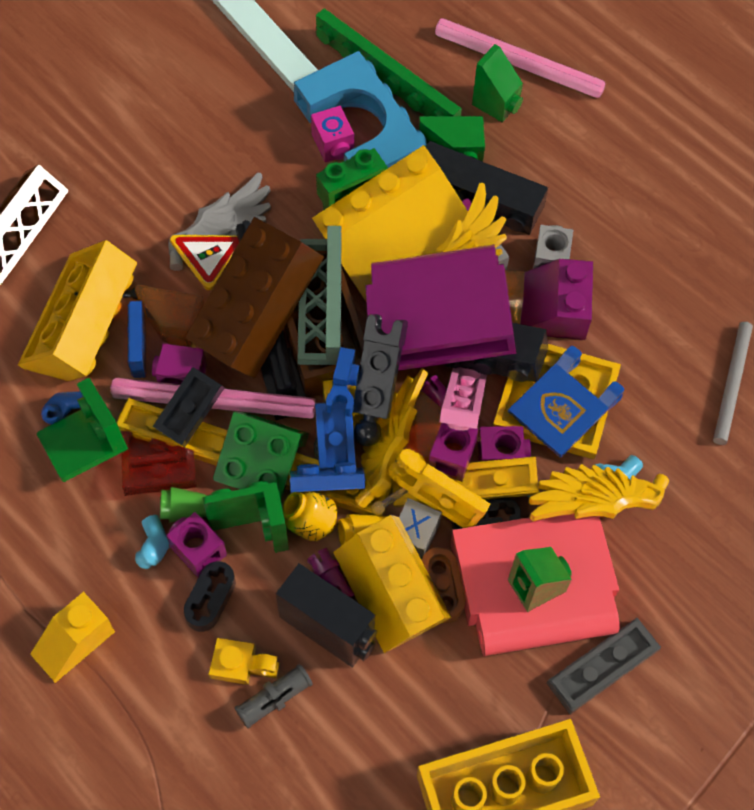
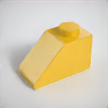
(71, 637)

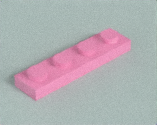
(463, 399)

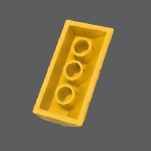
(78, 325)

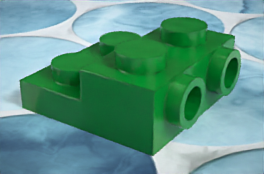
(344, 177)

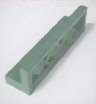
(332, 307)

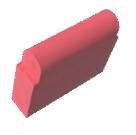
(491, 604)

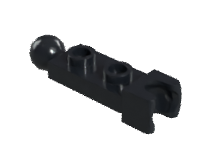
(377, 377)

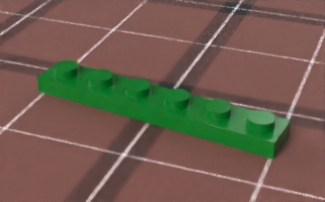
(401, 81)

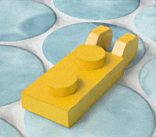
(437, 489)

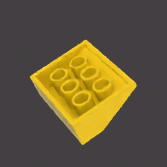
(394, 216)

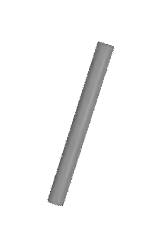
(732, 383)

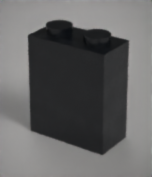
(327, 616)

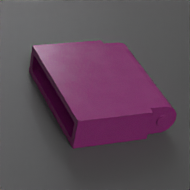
(451, 303)

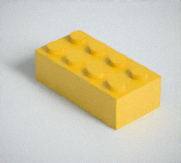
(518, 773)

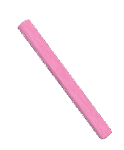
(521, 58)
(228, 400)

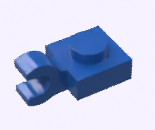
(345, 374)

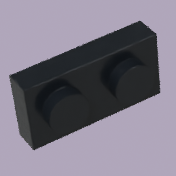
(188, 407)

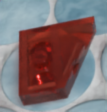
(155, 466)

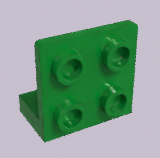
(83, 437)
(257, 452)
(249, 505)

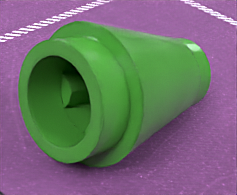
(180, 503)

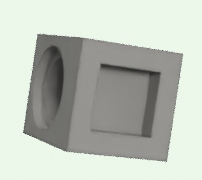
(554, 238)

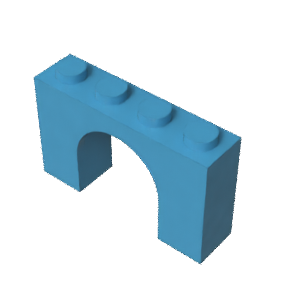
(355, 84)

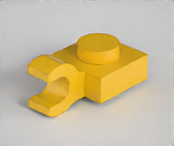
(236, 660)

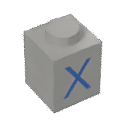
(421, 524)

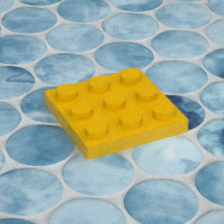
(591, 372)

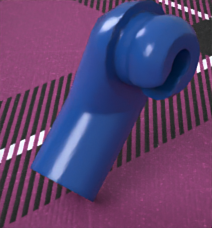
(60, 406)

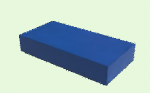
(137, 339)

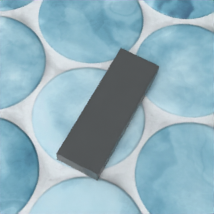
(603, 665)

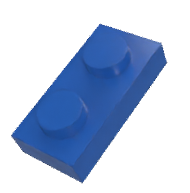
(334, 435)
(342, 477)

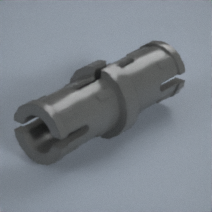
(273, 696)

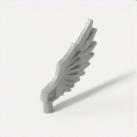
(225, 214)

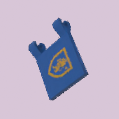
(560, 407)

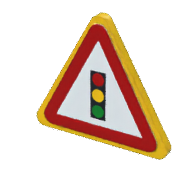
(205, 255)

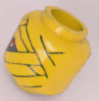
(310, 514)

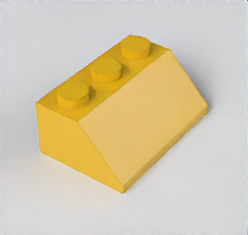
(391, 582)

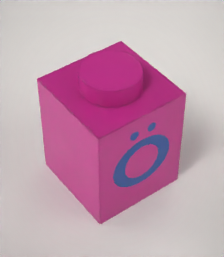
(332, 133)

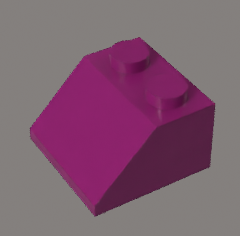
(559, 298)

